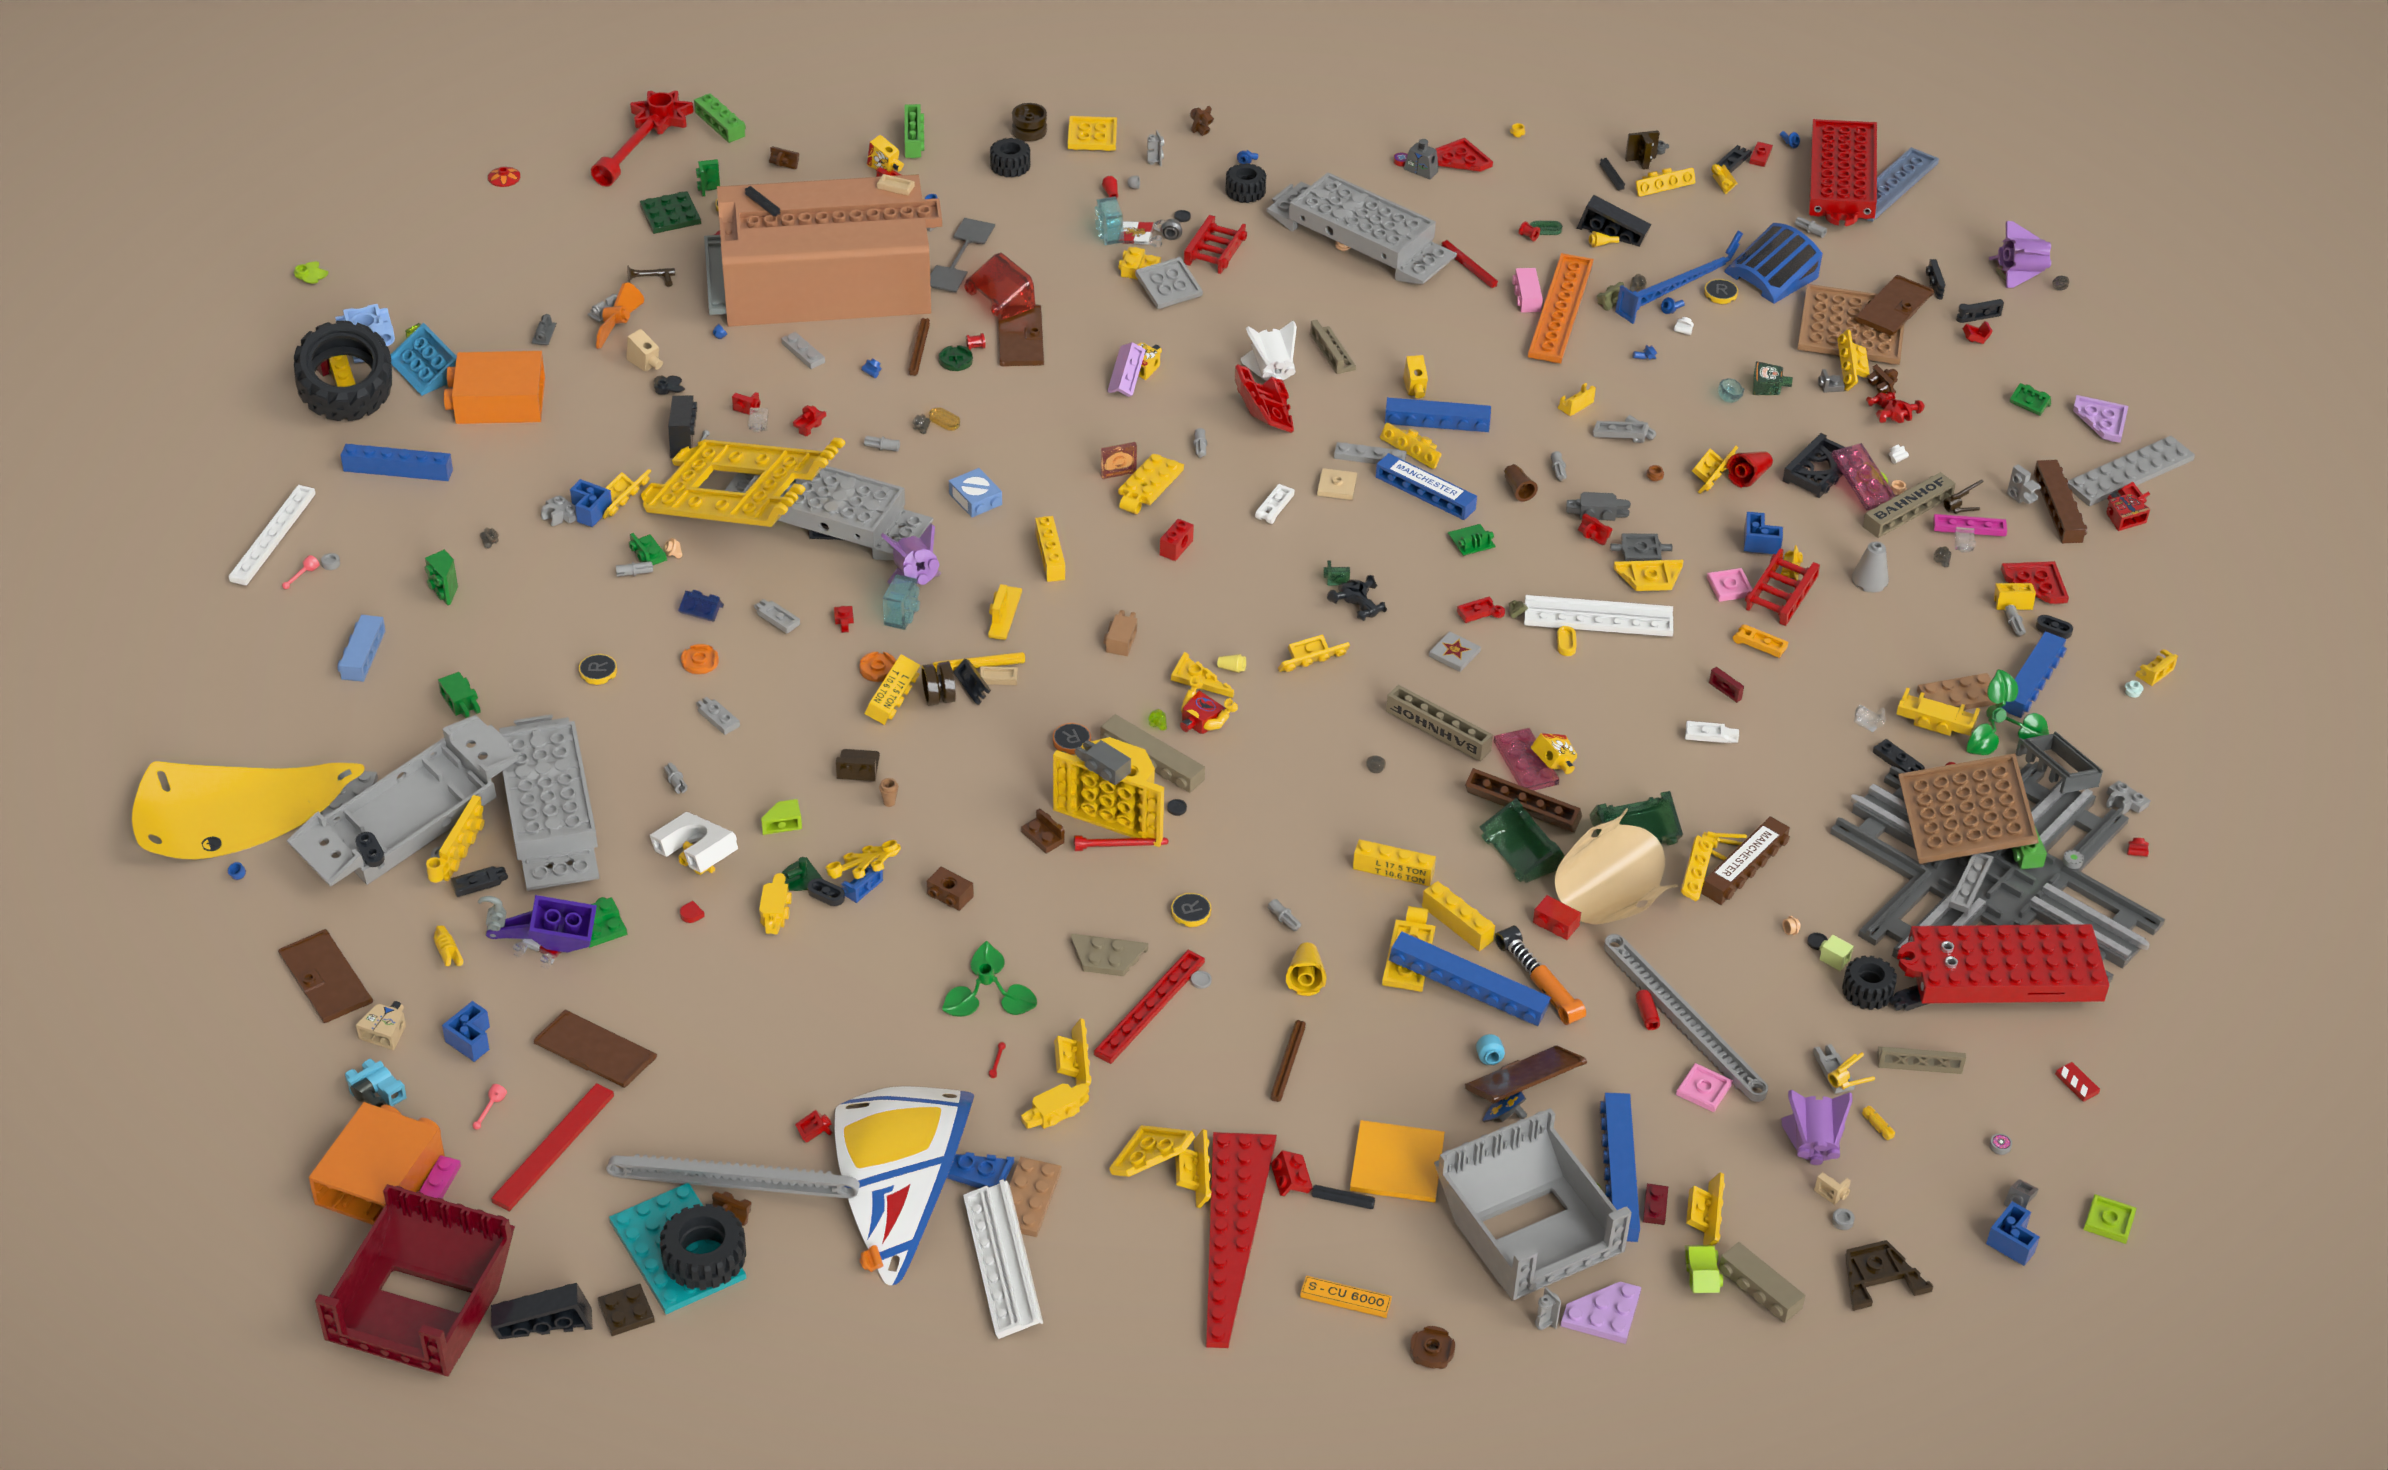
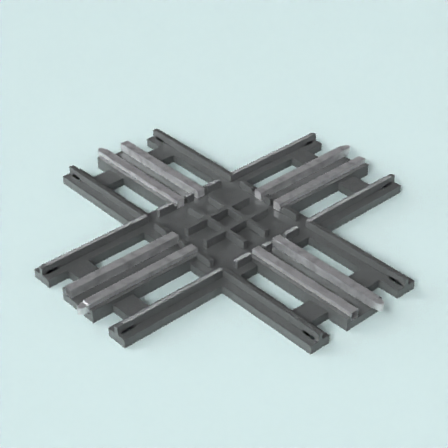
(2007, 892)

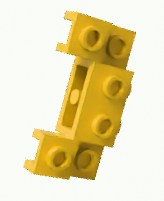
(1937, 715)

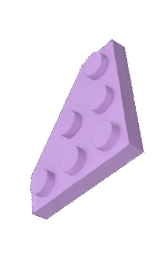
(2102, 416)
(1604, 1312)

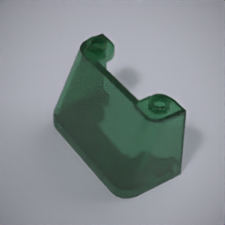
(1654, 815)
(1522, 842)

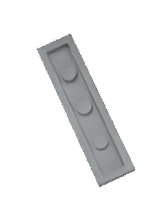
(1364, 453)
(1970, 882)

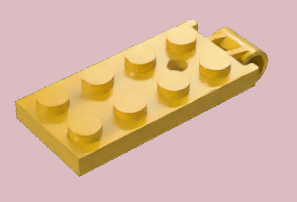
(1148, 482)
(457, 842)
(1416, 926)

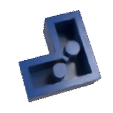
(590, 502)
(1761, 537)
(467, 1031)
(2011, 1236)

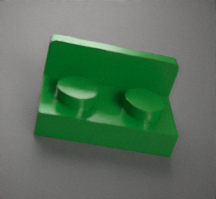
(708, 174)
(2030, 399)
(647, 549)

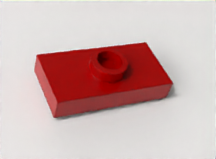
(1761, 154)

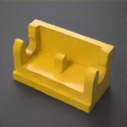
(1577, 401)
(2017, 594)
(2157, 668)

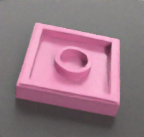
(1729, 584)
(1704, 1087)

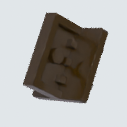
(1642, 147)

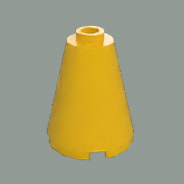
(1306, 971)

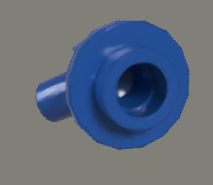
(1793, 139)
(1246, 156)
(1669, 305)
(1649, 352)

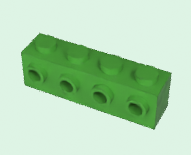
(719, 118)
(914, 131)
(2030, 855)

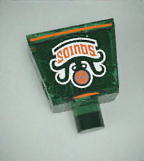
(1769, 379)

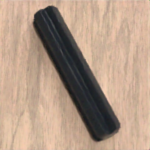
(1612, 174)
(762, 201)
(1343, 1196)

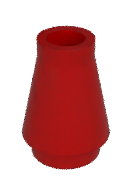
(1110, 185)

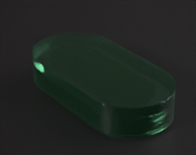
(1548, 227)

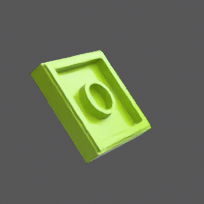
(2110, 1219)

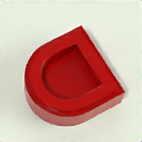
(691, 912)

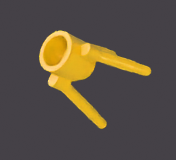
(1714, 839)
(1840, 1076)

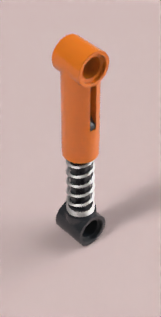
(1568, 1007)

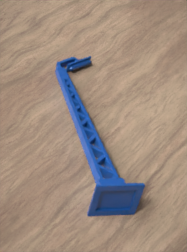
(1630, 302)

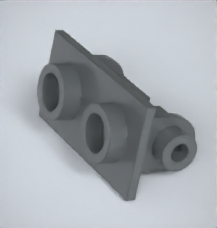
(544, 331)

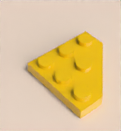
(1150, 1147)

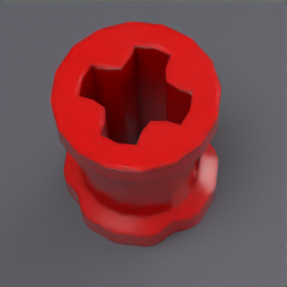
(1529, 231)
(975, 341)

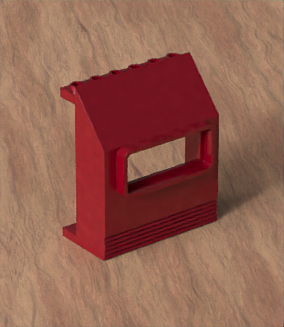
(430, 1242)

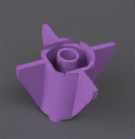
(2022, 255)
(915, 556)
(1817, 1125)

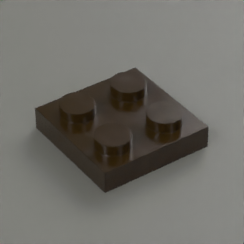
(626, 1309)

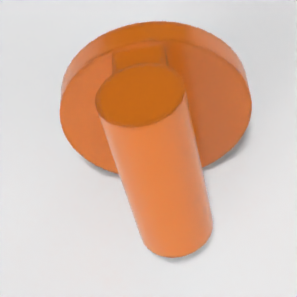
(871, 1259)

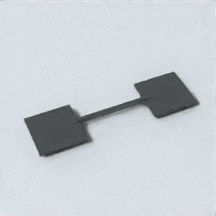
(970, 231)

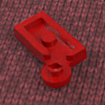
(1479, 609)

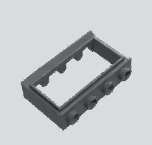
(2088, 772)

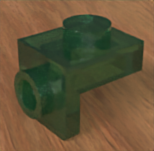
(1336, 575)

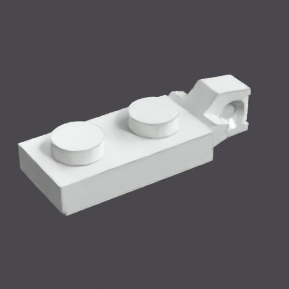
(1710, 732)

